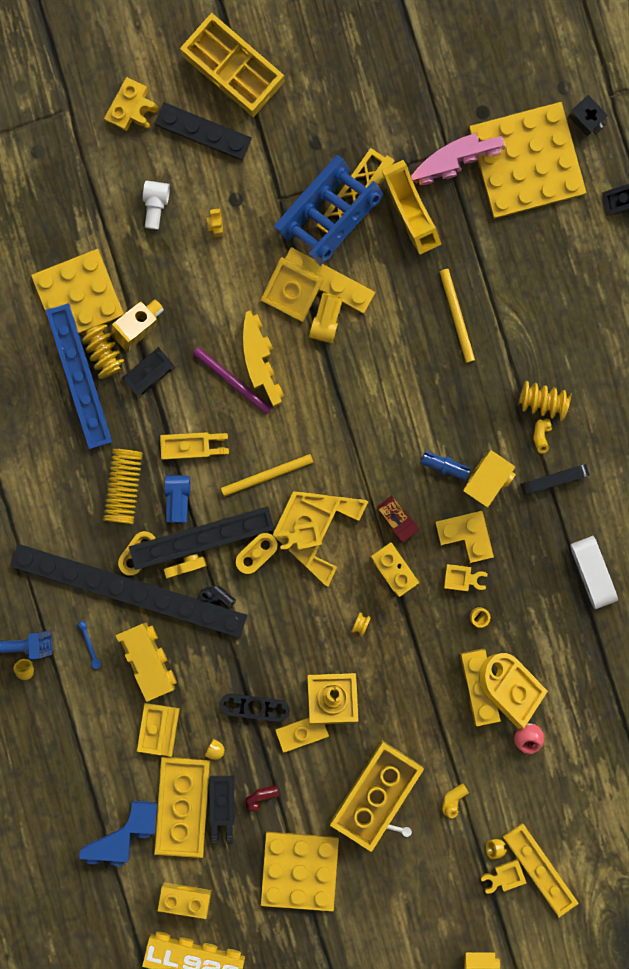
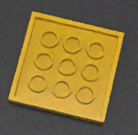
(535, 166)

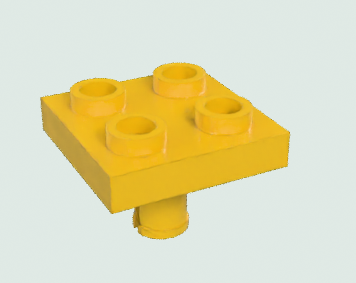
(332, 699)

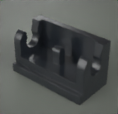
(148, 372)

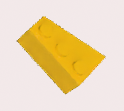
(489, 477)
(147, 661)

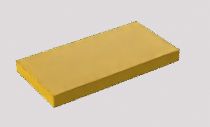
(182, 807)

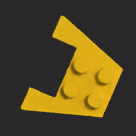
(321, 508)

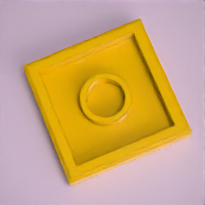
(292, 289)

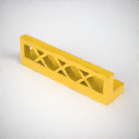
(377, 176)

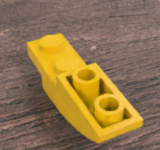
(255, 351)

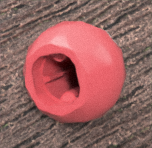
(529, 738)

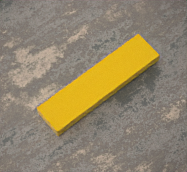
(540, 870)

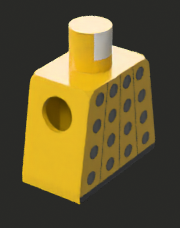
(129, 331)

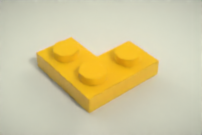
(470, 529)

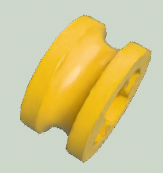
(361, 624)

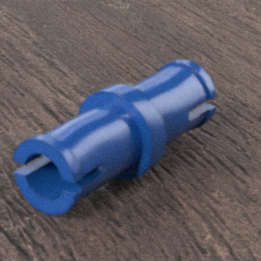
(445, 465)

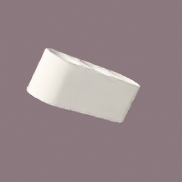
(594, 572)

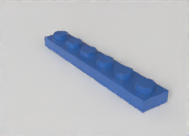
(79, 375)

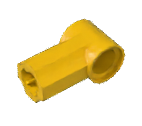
(325, 324)

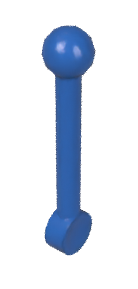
(96, 663)

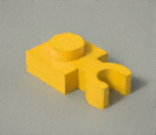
(215, 223)
(305, 536)
(191, 563)
(459, 578)
(508, 876)

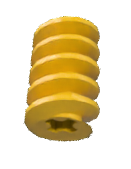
(102, 351)
(544, 400)

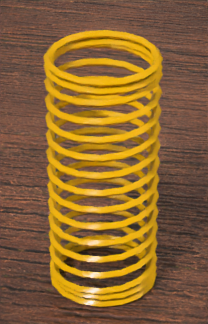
(122, 518)

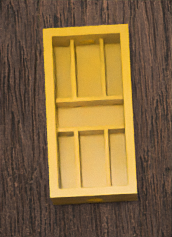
(232, 65)

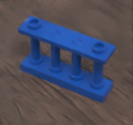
(311, 199)
(37, 645)

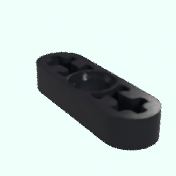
(554, 479)
(273, 704)

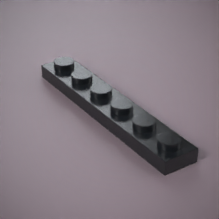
(201, 537)

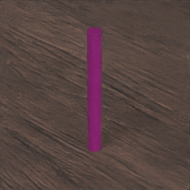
(232, 380)

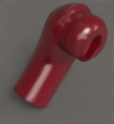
(259, 795)

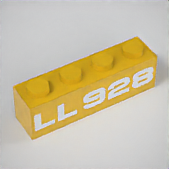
(170, 953)

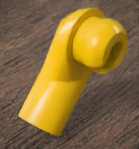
(541, 427)
(451, 799)

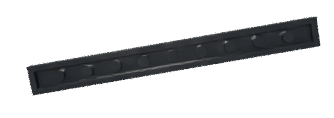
(129, 590)

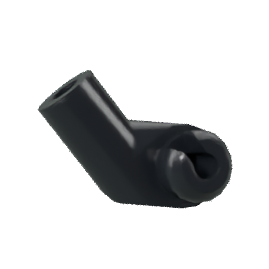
(217, 594)

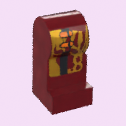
(397, 519)

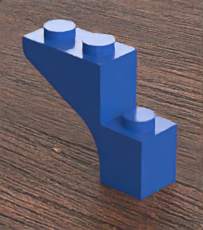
(117, 845)

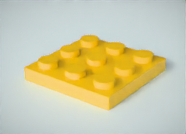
(83, 285)
(299, 871)

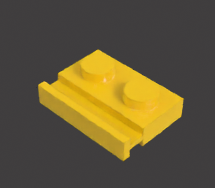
(158, 729)

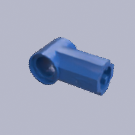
(177, 493)

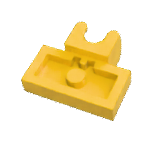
(130, 106)

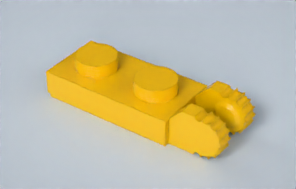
(190, 445)

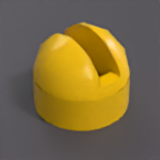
(482, 620)
(24, 669)
(215, 750)
(495, 848)

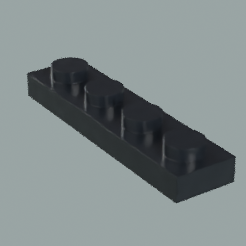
(203, 131)

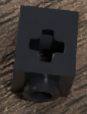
(588, 107)

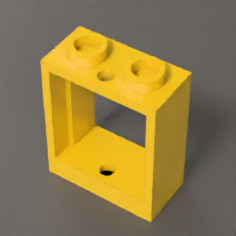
(398, 579)

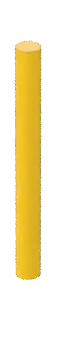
(457, 315)
(267, 475)

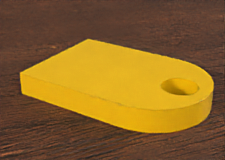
(512, 689)

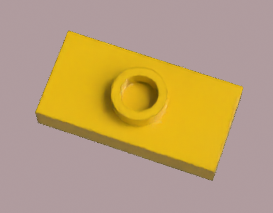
(300, 734)

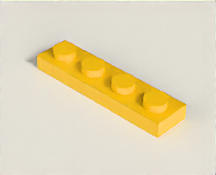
(335, 283)

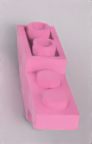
(447, 159)

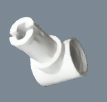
(155, 197)

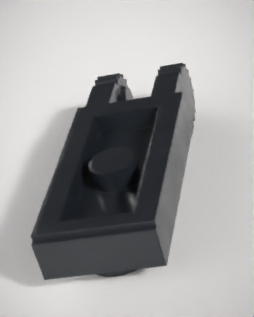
(222, 806)

